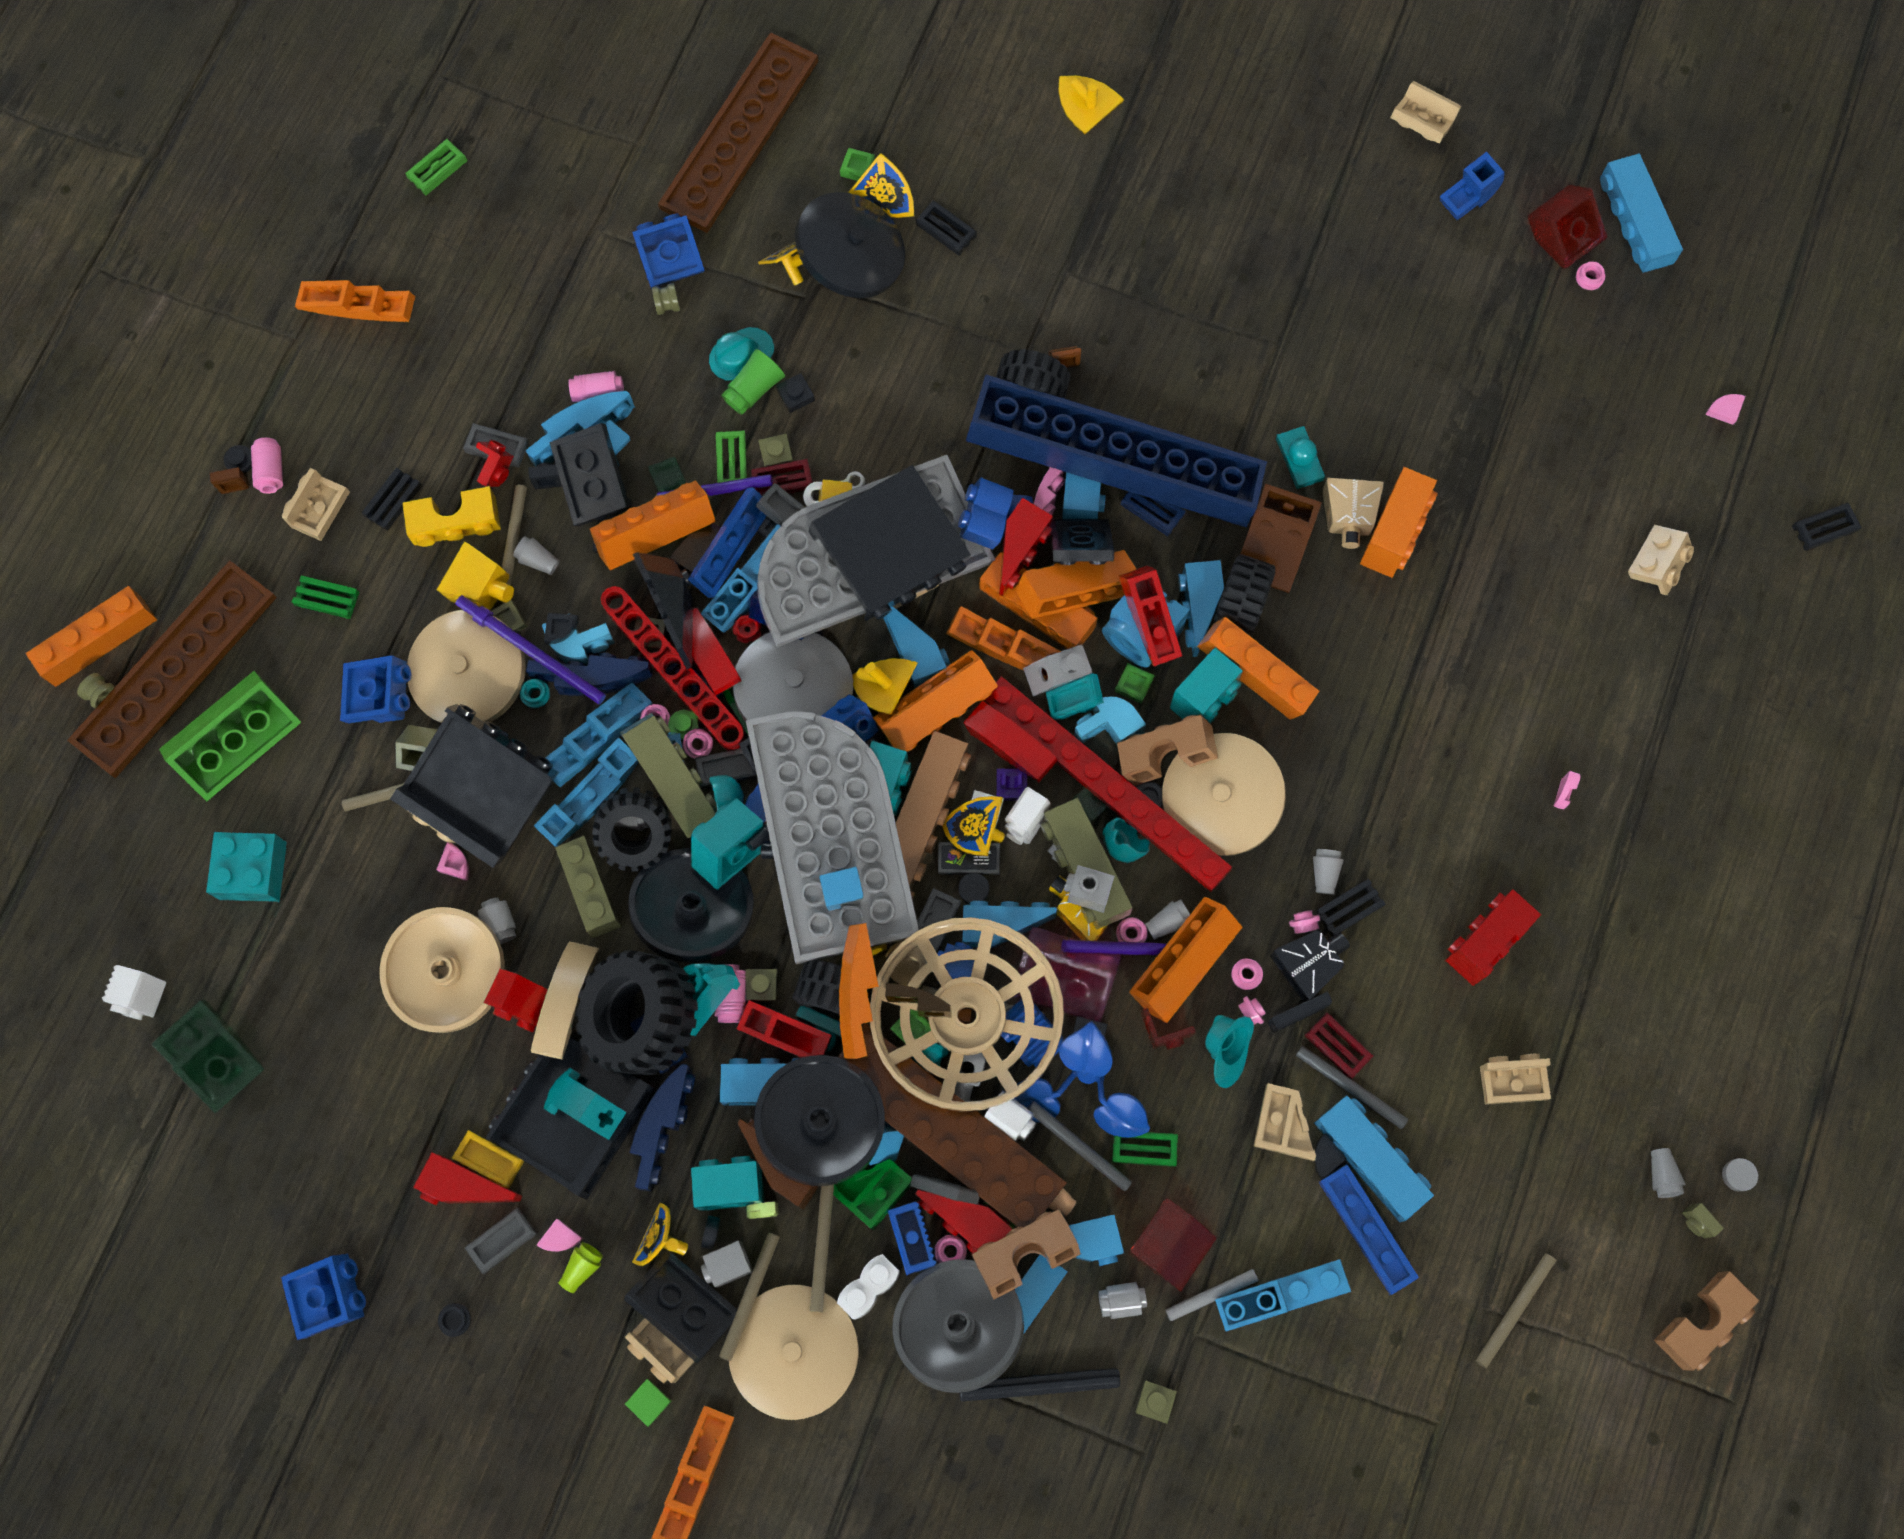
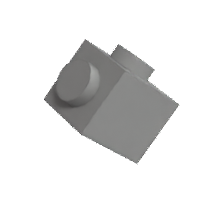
(1089, 888)

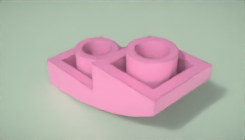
(1051, 483)

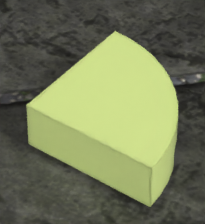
(762, 1210)

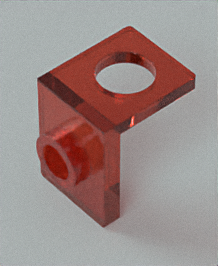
(1170, 1040)

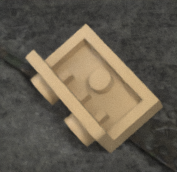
(1426, 112)
(314, 505)
(1662, 558)
(1515, 1080)
(667, 1359)

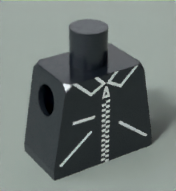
(1310, 962)

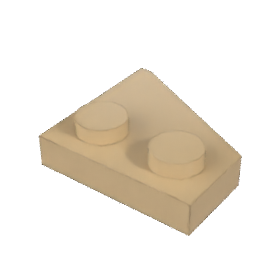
(1283, 1124)

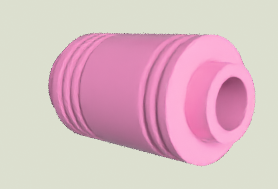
(594, 384)
(266, 465)
(734, 1003)

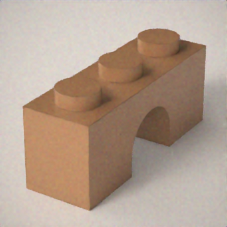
(1143, 753)
(1046, 1236)
(1728, 1305)

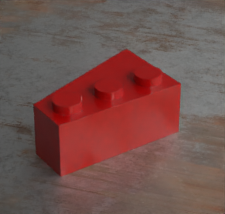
(1491, 936)

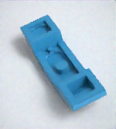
(584, 801)

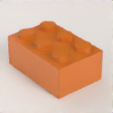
(1400, 523)

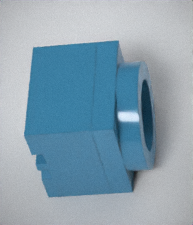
(1124, 636)

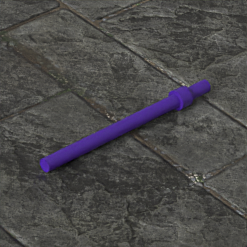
(484, 617)

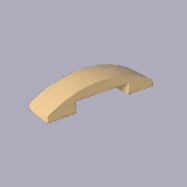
(562, 998)

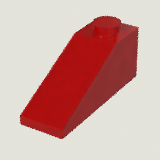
(1151, 614)
(453, 1183)

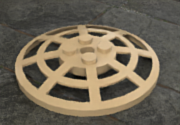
(974, 994)

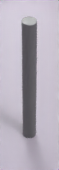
(1352, 1087)
(1079, 1146)

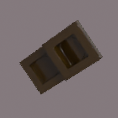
(694, 547)
(928, 1004)

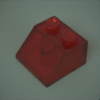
(1568, 225)
(1172, 1244)

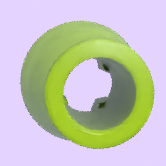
(581, 1266)

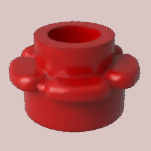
(739, 629)

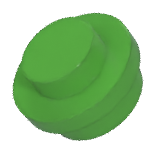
(683, 722)

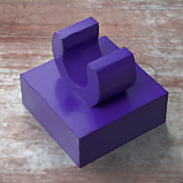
(1010, 783)

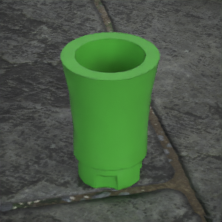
(752, 382)

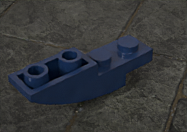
(603, 672)
(662, 1113)

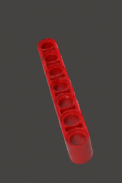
(666, 656)

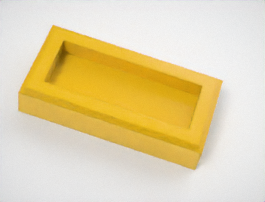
(488, 1159)

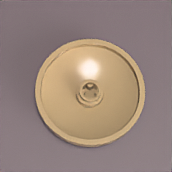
(464, 665)
(1228, 800)
(440, 969)
(794, 1358)

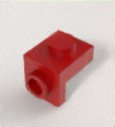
(496, 466)

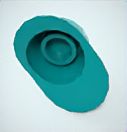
(735, 349)
(1228, 1046)

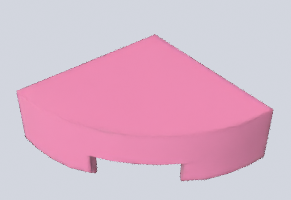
(1726, 408)
(1568, 782)
(454, 862)
(559, 1238)

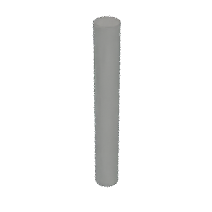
(1209, 1296)

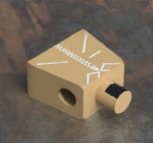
(1351, 508)

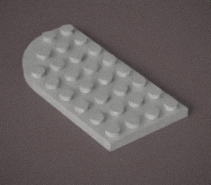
(801, 583)
(826, 815)

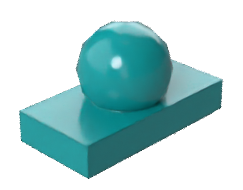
(1300, 457)
(1075, 697)
(822, 1023)

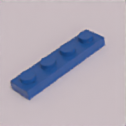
(728, 544)
(1368, 1230)

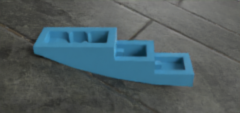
(597, 733)
(1037, 1288)

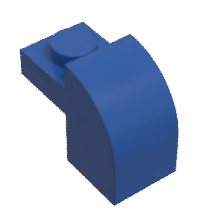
(1478, 185)

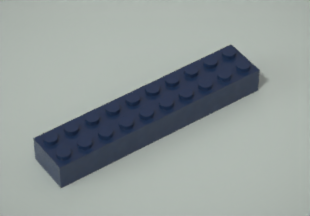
(1117, 451)

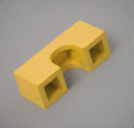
(476, 516)

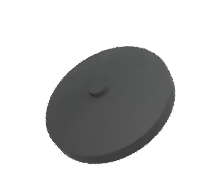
(954, 1330)

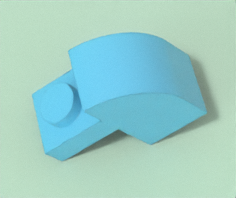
(580, 644)
(1115, 716)

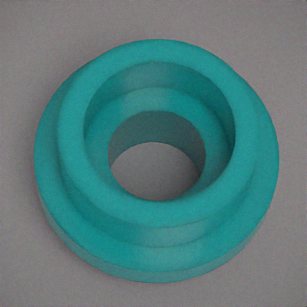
(530, 686)

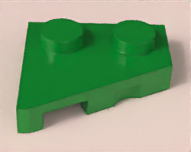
(873, 1192)

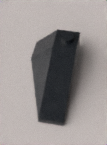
(672, 599)

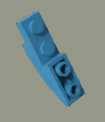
(578, 417)
(735, 595)
(1283, 1295)

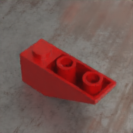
(1023, 533)
(972, 1221)

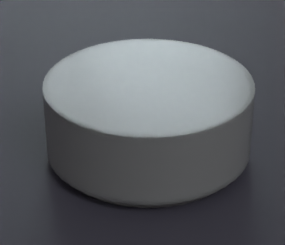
(1740, 1174)

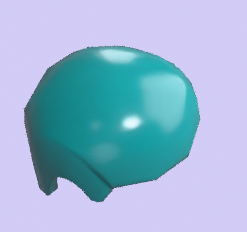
(725, 790)
(1123, 842)

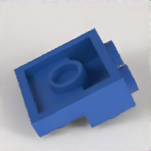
(668, 250)
(375, 690)
(323, 1295)

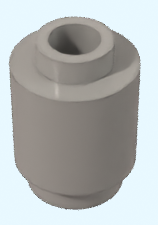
(498, 918)
(1122, 1300)

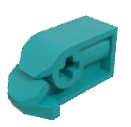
(711, 987)
(583, 1104)

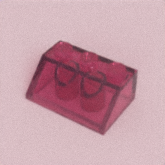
(1082, 977)

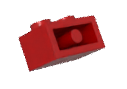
(516, 998)

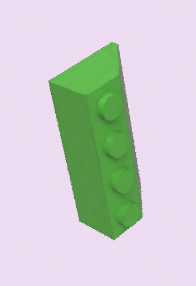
(229, 736)

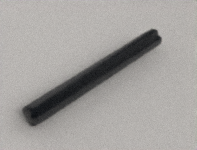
(1046, 1384)

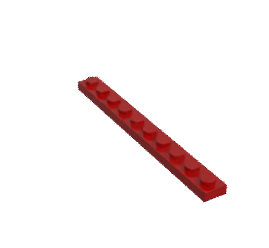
(1111, 787)

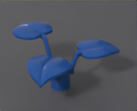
(1090, 1059)

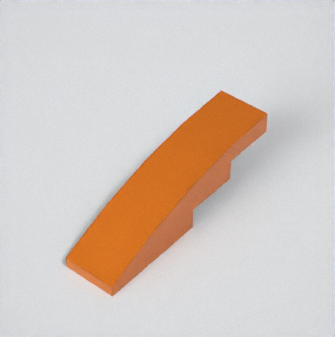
(354, 302)
(998, 640)
(856, 977)
(694, 1475)

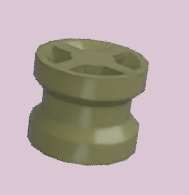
(665, 299)
(94, 689)

